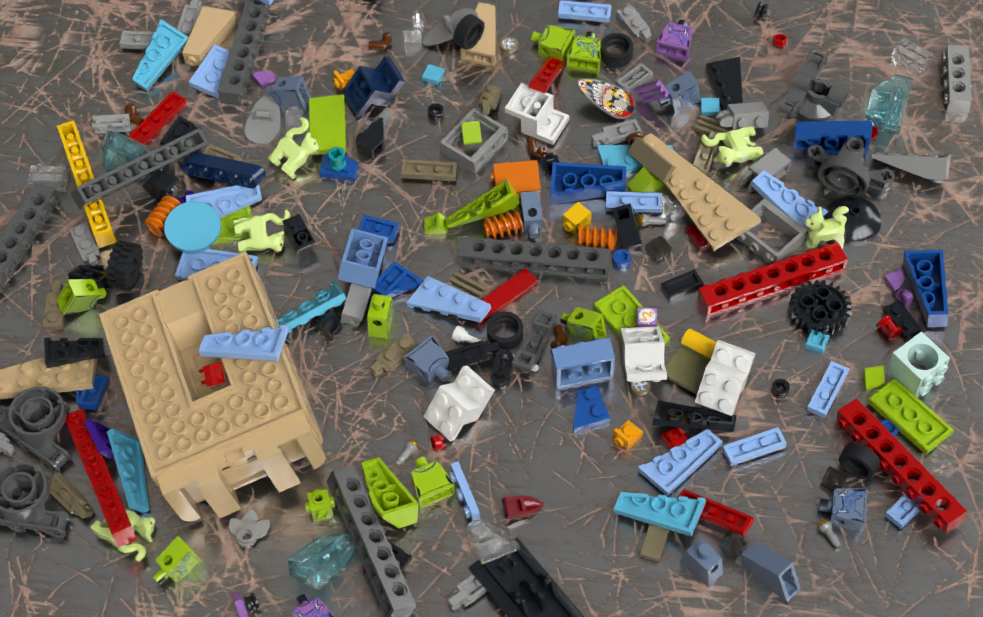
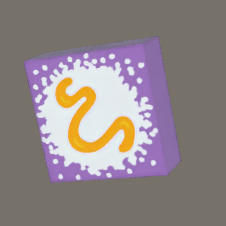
(647, 317)

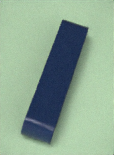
(223, 170)

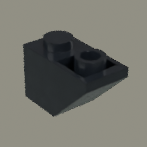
(372, 140)
(161, 184)
(627, 226)
(298, 233)

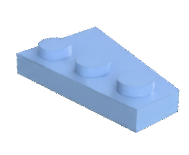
(210, 72)

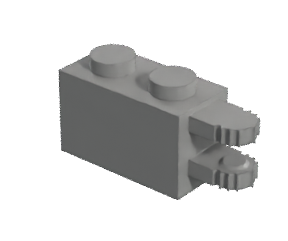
(744, 115)
(771, 162)

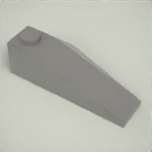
(929, 166)

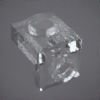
(414, 33)
(292, 117)
(672, 208)

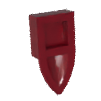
(520, 506)

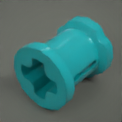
(337, 156)

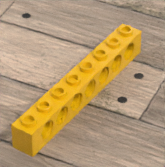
(82, 173)

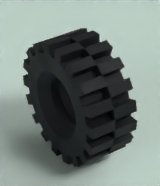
(124, 265)

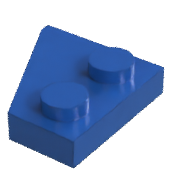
(396, 281)

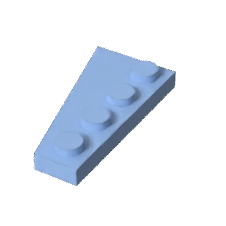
(448, 300)
(680, 462)

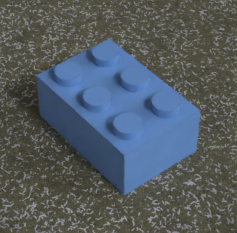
(362, 258)
(583, 362)

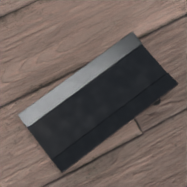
(523, 586)

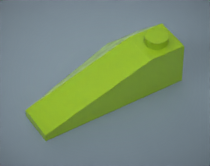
(491, 203)
(389, 495)

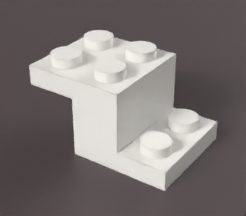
(537, 114)
(643, 354)
(725, 377)
(458, 403)

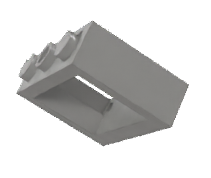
(485, 152)
(783, 223)

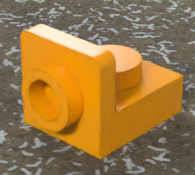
(341, 80)
(626, 435)

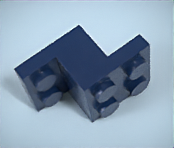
(373, 86)

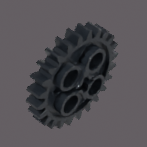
(809, 305)

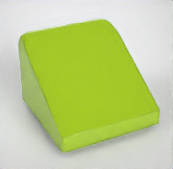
(471, 132)
(435, 224)
(873, 377)

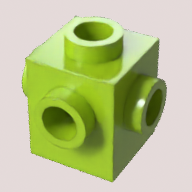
(320, 504)

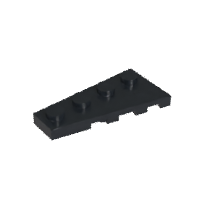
(726, 81)
(691, 417)

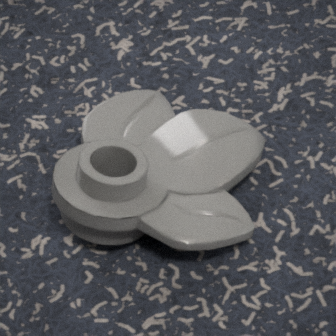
(249, 526)

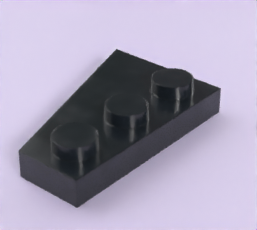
(68, 352)

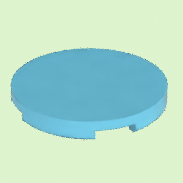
(192, 227)

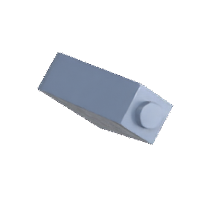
(772, 570)

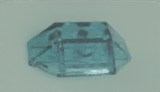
(889, 103)
(119, 149)
(322, 560)

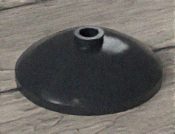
(860, 225)

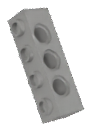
(957, 78)

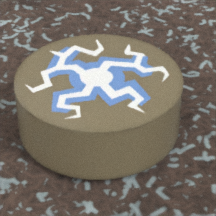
(508, 45)
(641, 388)

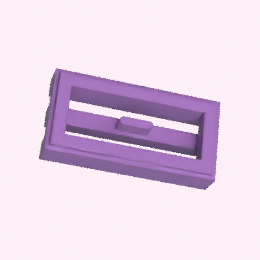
(653, 94)

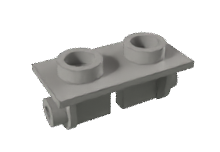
(112, 122)

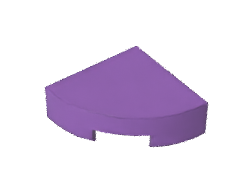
(264, 78)
(895, 280)
(904, 296)
(239, 604)

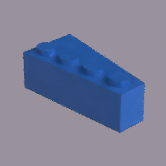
(831, 135)
(584, 181)
(928, 282)

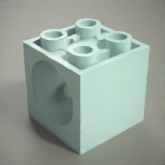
(923, 352)

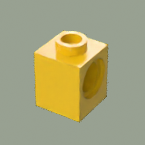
(574, 217)

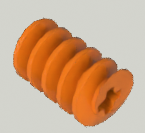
(157, 218)
(502, 224)
(597, 237)

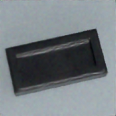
(682, 285)

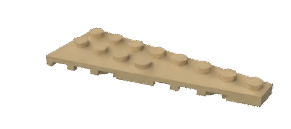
(706, 203)
(35, 373)

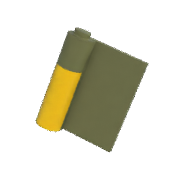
(690, 360)

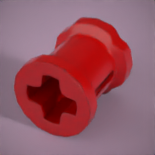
(887, 322)

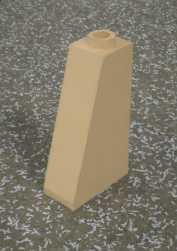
(210, 28)
(485, 50)

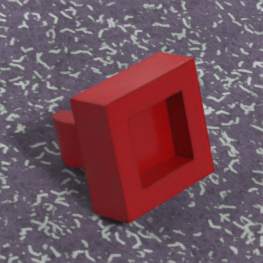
(213, 374)
(674, 437)

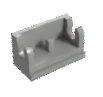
(355, 304)

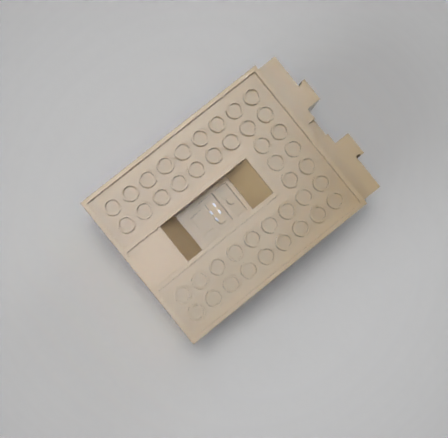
(218, 436)

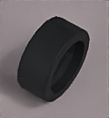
(469, 31)
(616, 59)
(505, 317)
(859, 461)

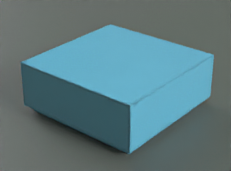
(433, 74)
(709, 106)
(817, 342)

